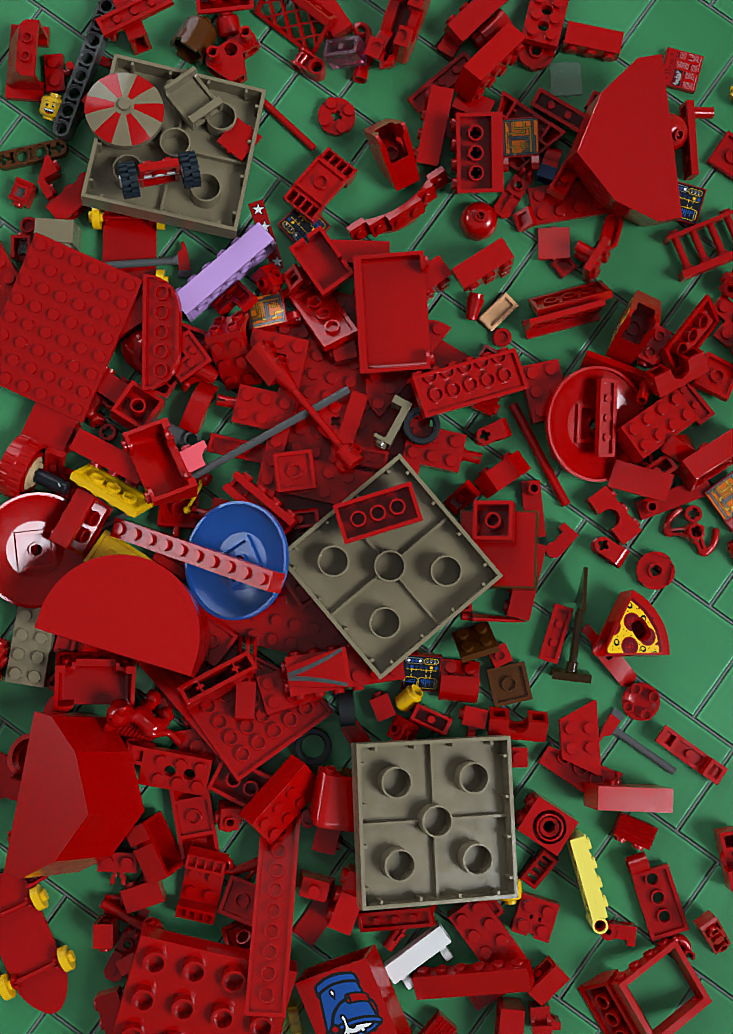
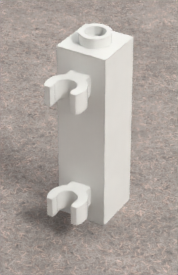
(416, 953)

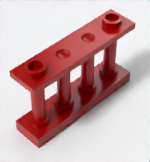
(706, 263)

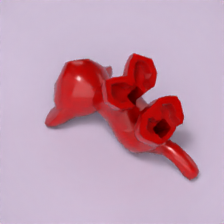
(150, 725)

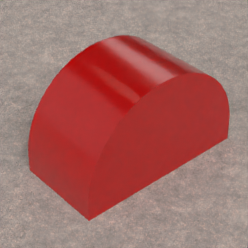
(131, 611)

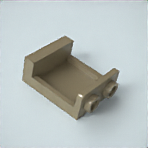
(192, 98)
(404, 407)

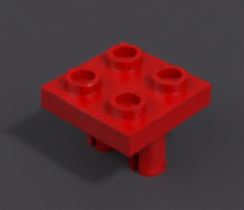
(593, 257)

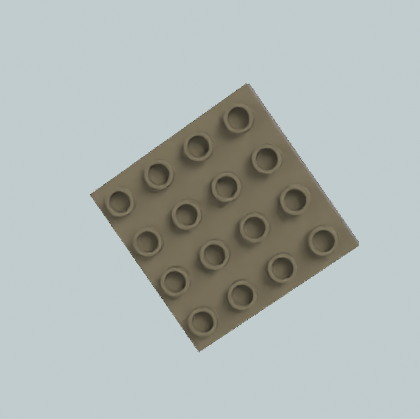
(207, 209)
(397, 585)
(433, 821)

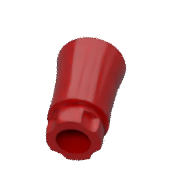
(490, 29)

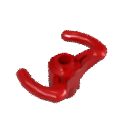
(207, 374)
(686, 533)

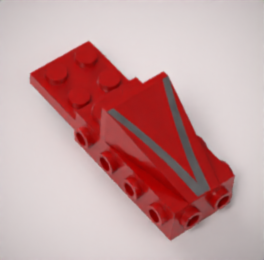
(330, 671)

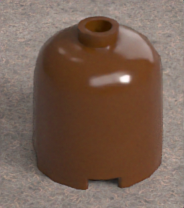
(194, 38)

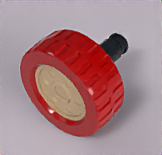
(23, 469)

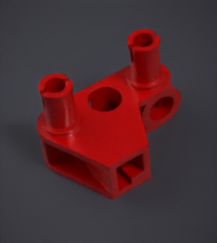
(232, 67)

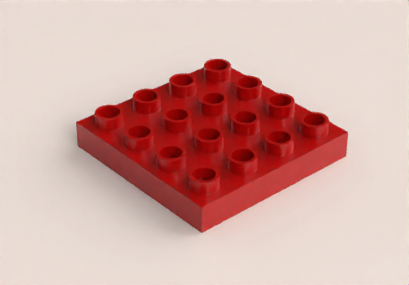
(189, 988)

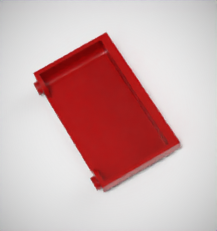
(392, 312)

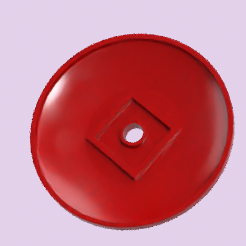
(569, 418)
(27, 522)

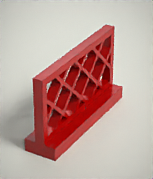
(314, 10)
(563, 320)

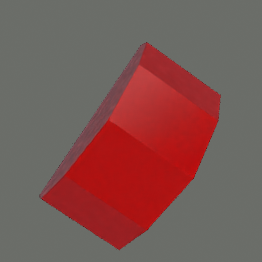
(628, 147)
(73, 796)

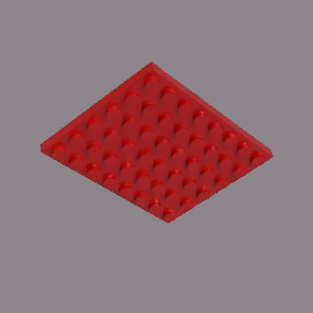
(63, 326)

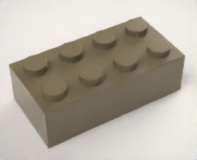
(30, 651)

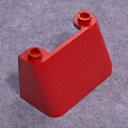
(159, 463)
(92, 679)
(332, 800)

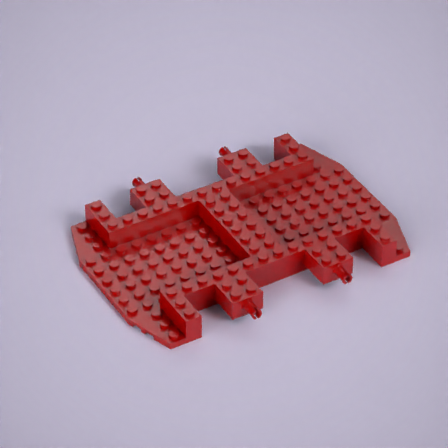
(283, 623)

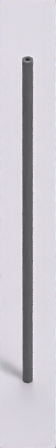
(253, 442)

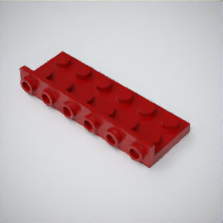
(468, 382)

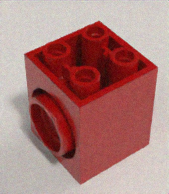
(535, 813)

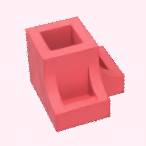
(193, 455)

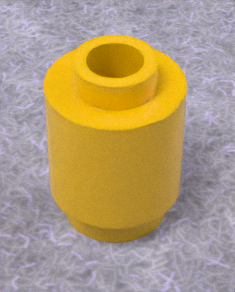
(408, 698)

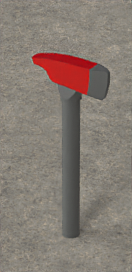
(180, 260)
(611, 727)

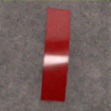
(691, 755)

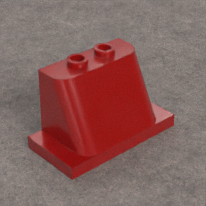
(21, 78)

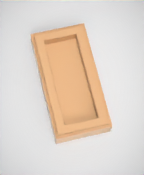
(498, 312)

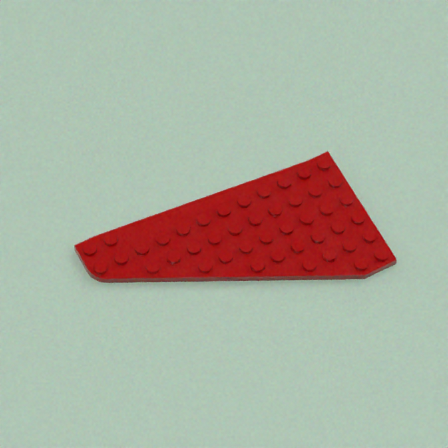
(241, 743)

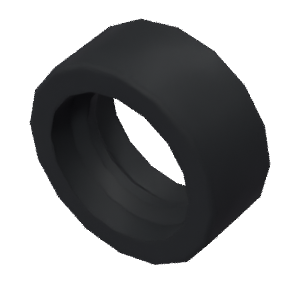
(418, 440)
(347, 708)
(316, 760)

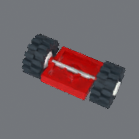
(159, 173)

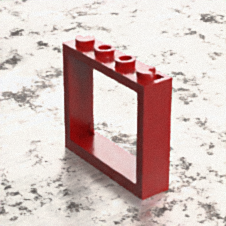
(638, 967)

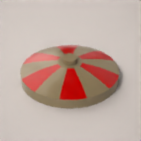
(124, 111)

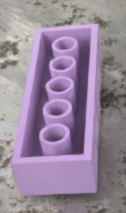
(225, 270)

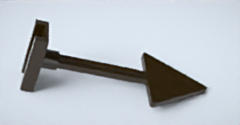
(571, 672)

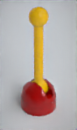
(202, 481)

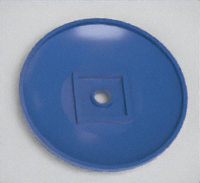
(243, 531)

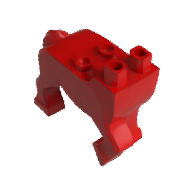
(398, 32)

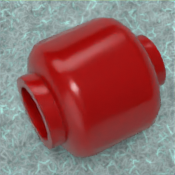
(227, 25)

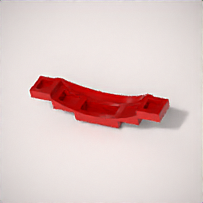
(403, 215)

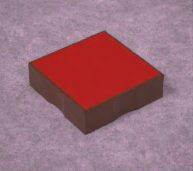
(514, 560)

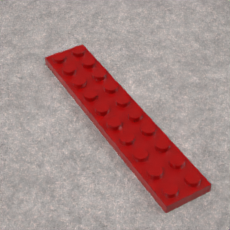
(273, 925)

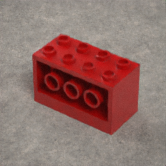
(488, 146)

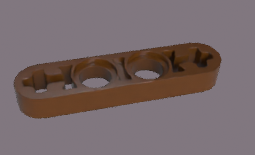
(31, 151)

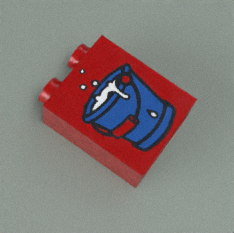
(352, 996)

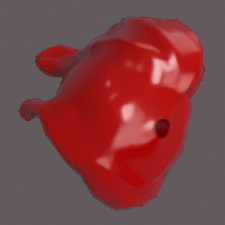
(132, 350)

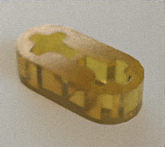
(294, 1019)

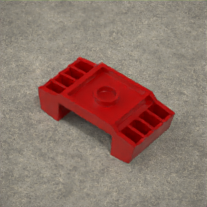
(319, 185)
(202, 885)

